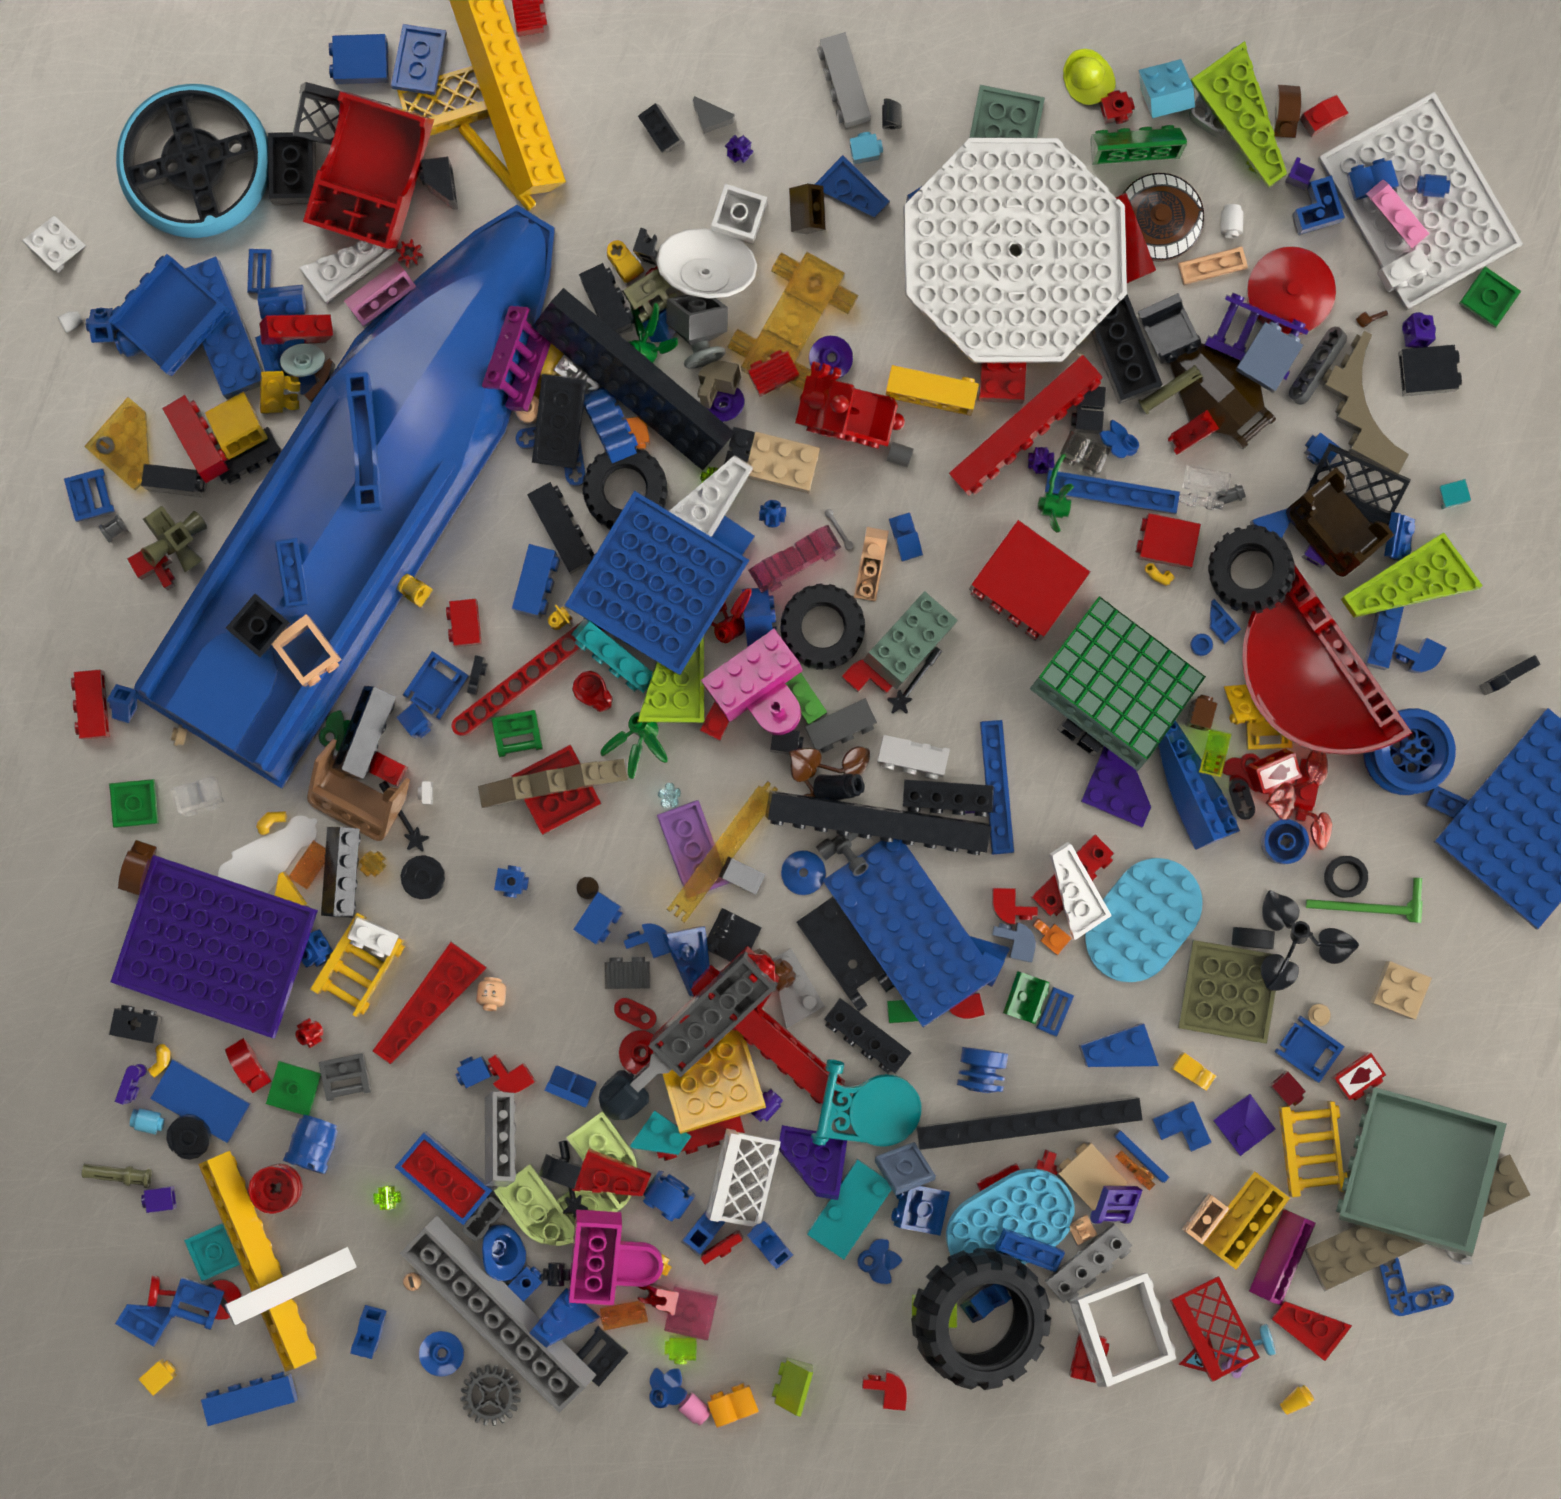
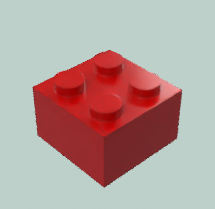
(1002, 382)

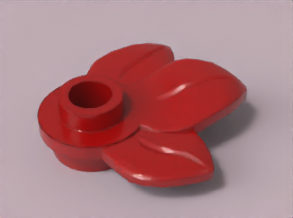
(1237, 768)

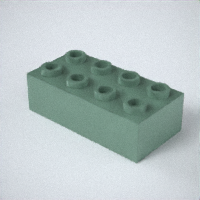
(910, 640)

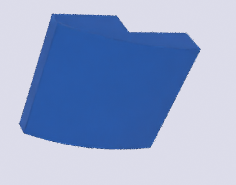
(733, 536)

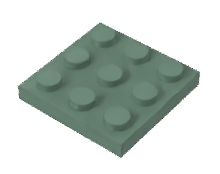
(1006, 114)

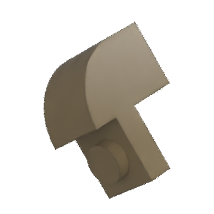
(716, 377)

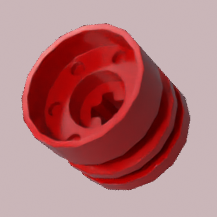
(263, 1187)

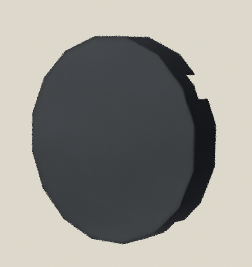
(422, 877)
(189, 1137)

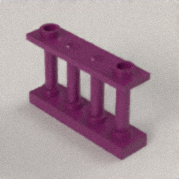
(531, 363)

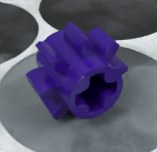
(739, 148)
(1041, 460)

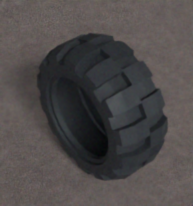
(1018, 1345)

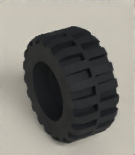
(601, 469)
(1251, 540)
(836, 599)

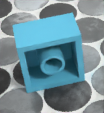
(1166, 88)

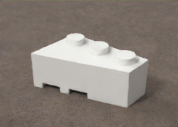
(913, 757)

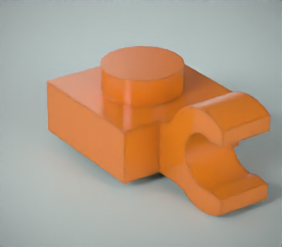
(1053, 937)

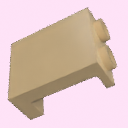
(1089, 1173)

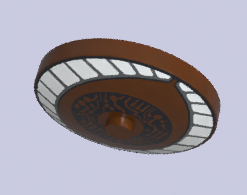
(1167, 214)

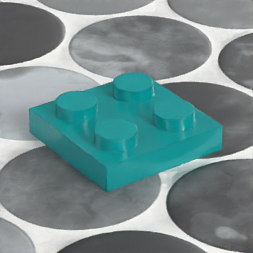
(212, 1252)

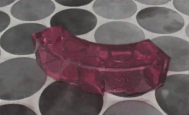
(785, 564)

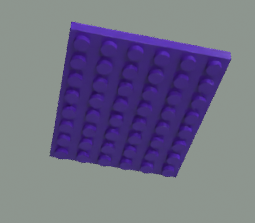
(214, 946)

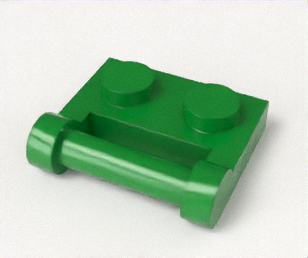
(516, 725)

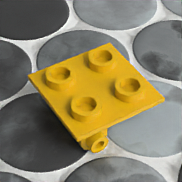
(1242, 705)

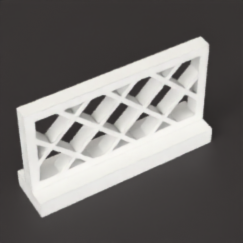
(724, 1172)

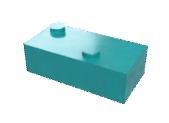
(845, 1219)

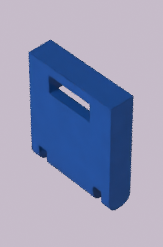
(433, 688)
(1305, 1046)

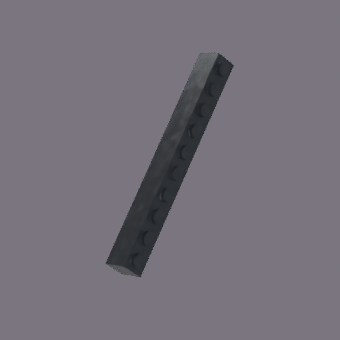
(877, 821)
(1029, 1123)

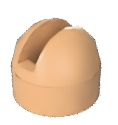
(416, 1280)

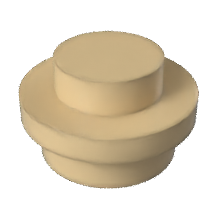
(178, 735)
(1319, 1015)

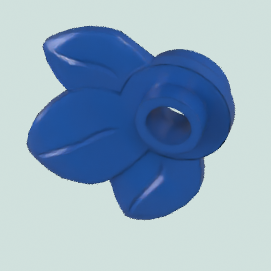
(1119, 440)
(882, 1261)
(667, 1385)

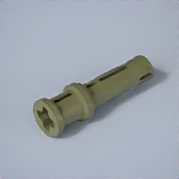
(126, 1175)

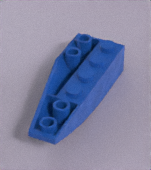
(1195, 794)

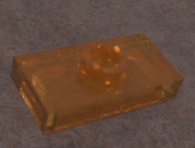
(309, 865)

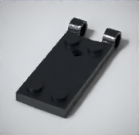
(839, 943)

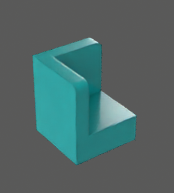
(1454, 494)

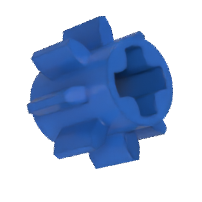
(772, 513)

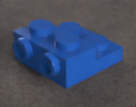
(921, 1210)

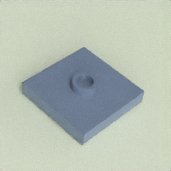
(905, 1168)

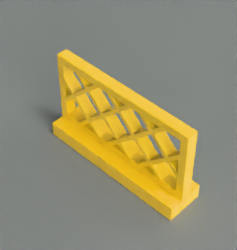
(456, 117)

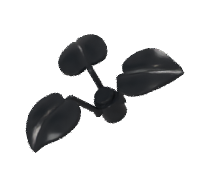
(1282, 911)

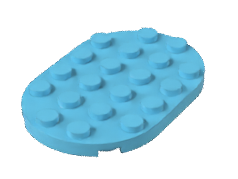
(1151, 917)
(1023, 1202)

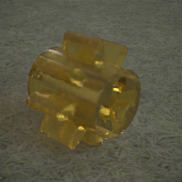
(372, 864)

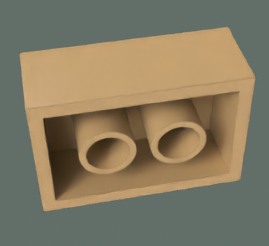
(783, 462)

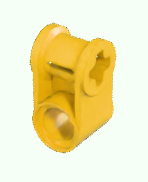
(626, 264)
(414, 590)

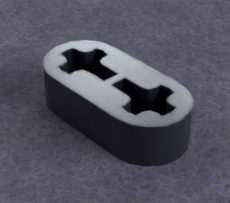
(1237, 800)

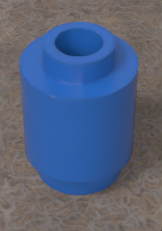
(1433, 185)

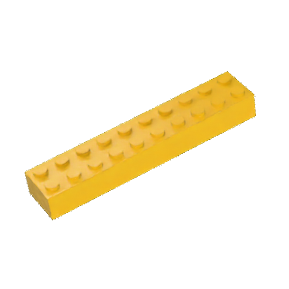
(508, 95)

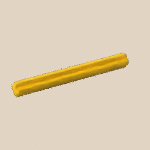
(494, 163)

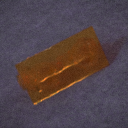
(623, 1315)

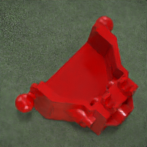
(846, 412)

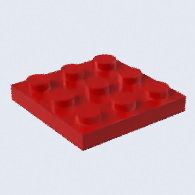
(558, 808)

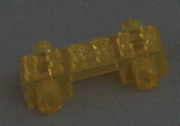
(795, 312)

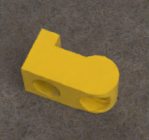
(1193, 1071)

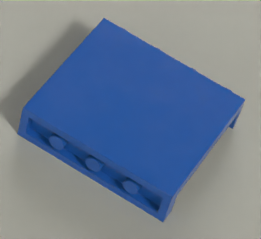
(168, 314)

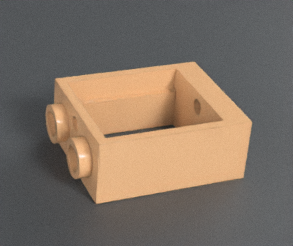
(294, 631)

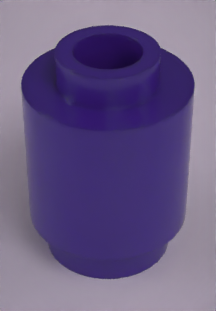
(772, 1103)

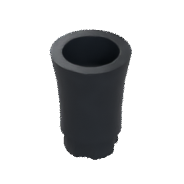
(838, 786)

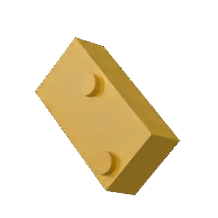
(932, 390)

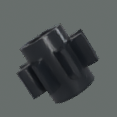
(556, 1274)

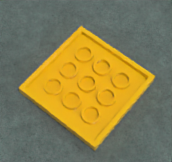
(716, 1086)

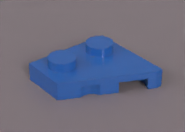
(144, 1322)

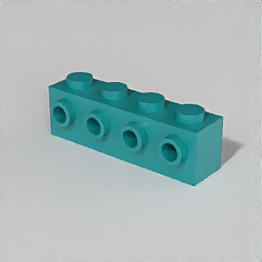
(609, 651)

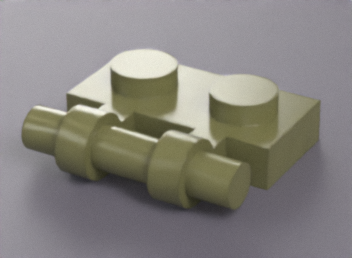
(646, 289)

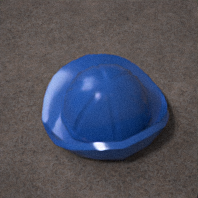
(503, 1253)

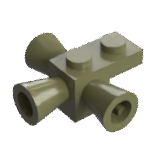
(172, 537)

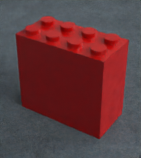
(1028, 581)

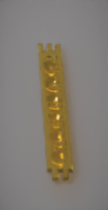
(725, 846)

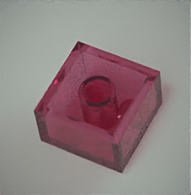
(692, 1313)

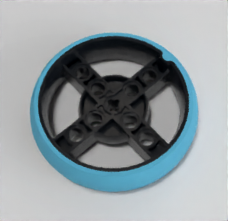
(134, 178)

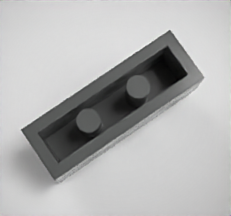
(841, 726)

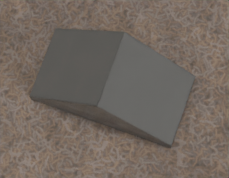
(711, 116)

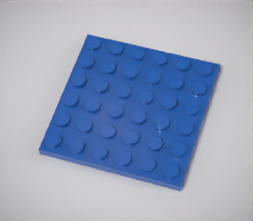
(657, 583)

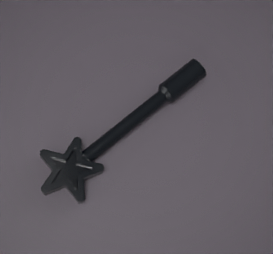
(901, 699)
(414, 836)
(573, 1203)

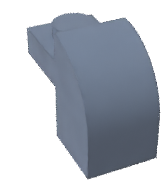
(1023, 940)

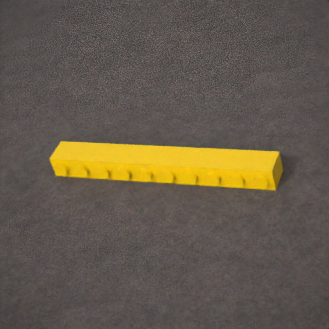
(256, 1257)

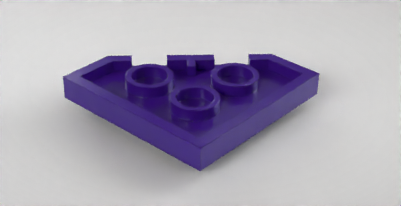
(1117, 790)
(816, 1164)

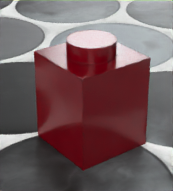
(1288, 1089)

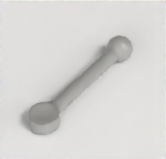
(848, 544)

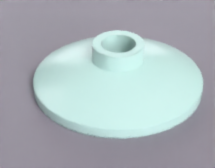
(302, 360)

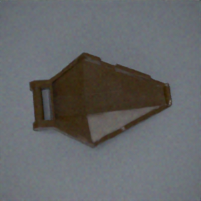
(1223, 392)

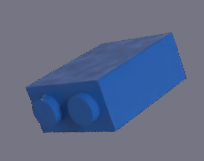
(359, 59)

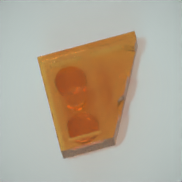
(1140, 1174)

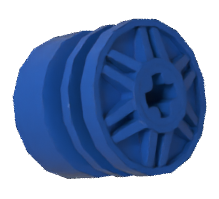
(982, 1069)

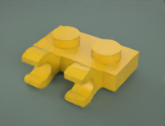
(272, 392)

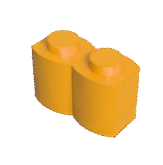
(732, 1405)

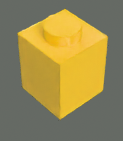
(158, 1376)

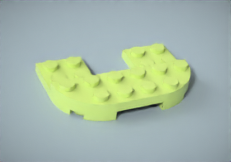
(536, 1207)

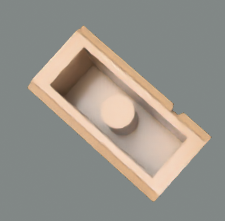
(1205, 1218)

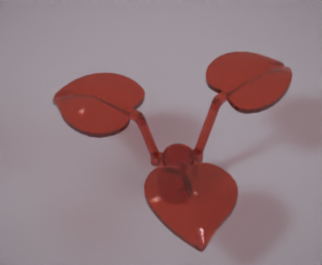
(1284, 797)

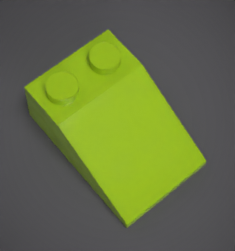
(793, 1386)

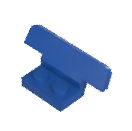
(271, 356)

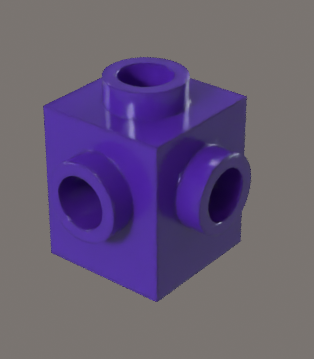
(1419, 330)

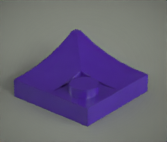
(1244, 1124)

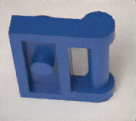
(82, 498)
(197, 1295)

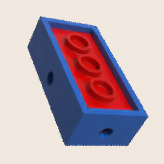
(444, 1177)

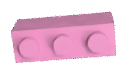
(1397, 213)
(380, 293)

